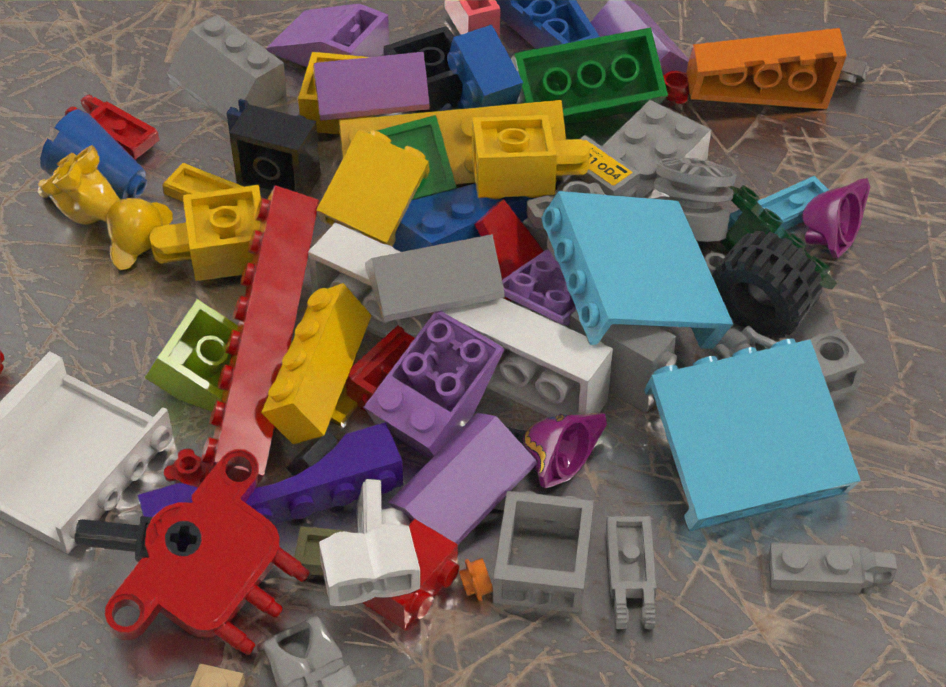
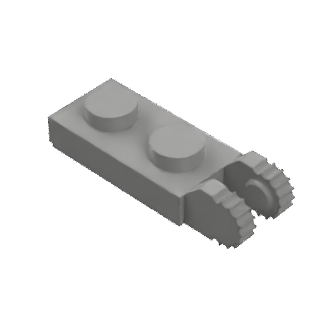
(631, 567)

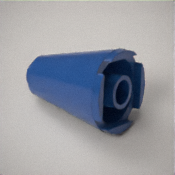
(80, 131)

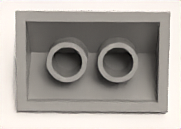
(436, 278)

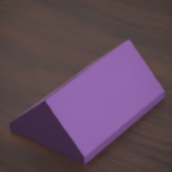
(626, 16)
(371, 86)
(466, 478)

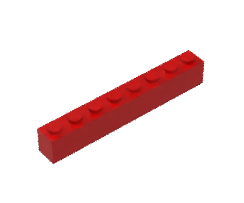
(263, 330)

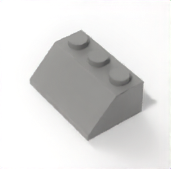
(225, 65)

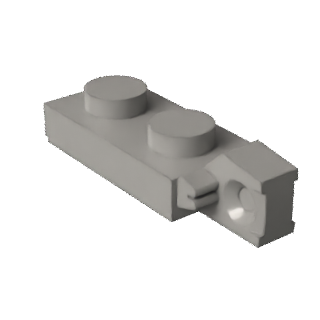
(828, 567)

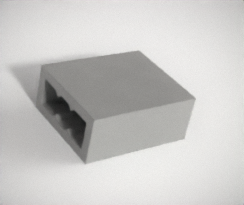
(635, 357)

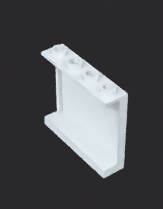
(69, 451)

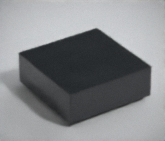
(312, 453)

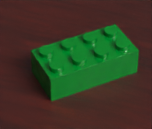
(594, 75)

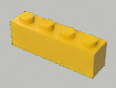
(317, 364)

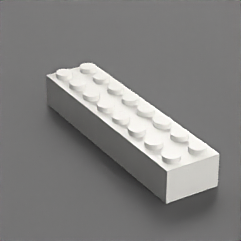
(541, 359)

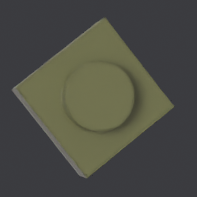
(308, 549)

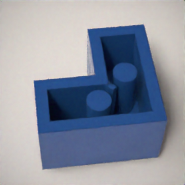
(484, 70)

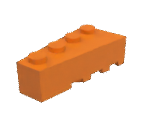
(769, 69)

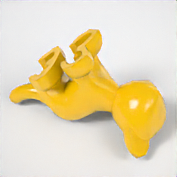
(88, 197)

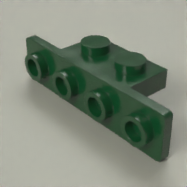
(757, 218)

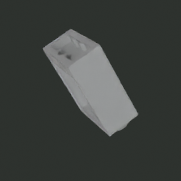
(543, 586)

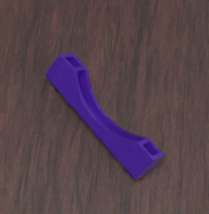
(327, 484)

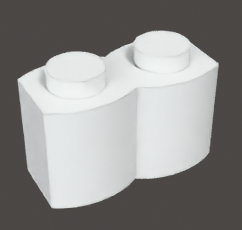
(369, 564)

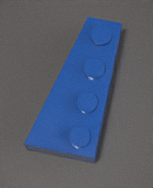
(547, 21)
(448, 217)

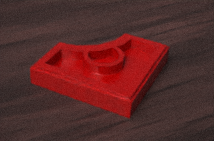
(511, 238)

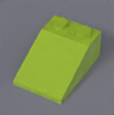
(194, 357)

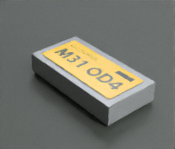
(608, 170)

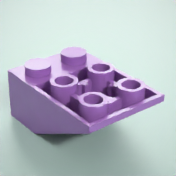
(333, 30)
(541, 288)
(435, 384)

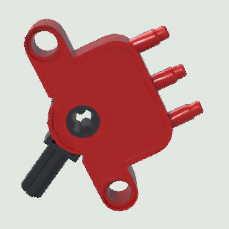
(217, 574)

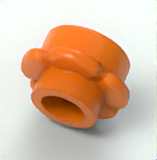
(476, 579)

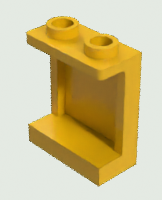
(373, 186)

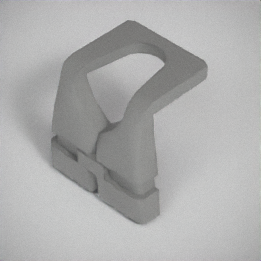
(319, 667)

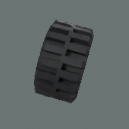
(768, 284)

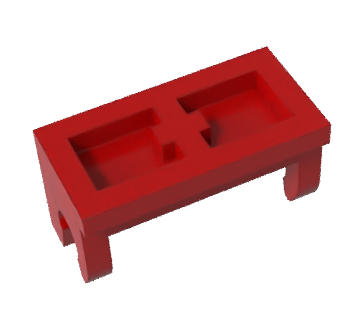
(375, 366)

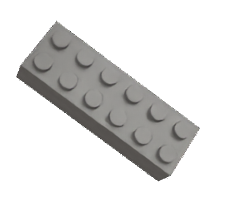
(642, 141)

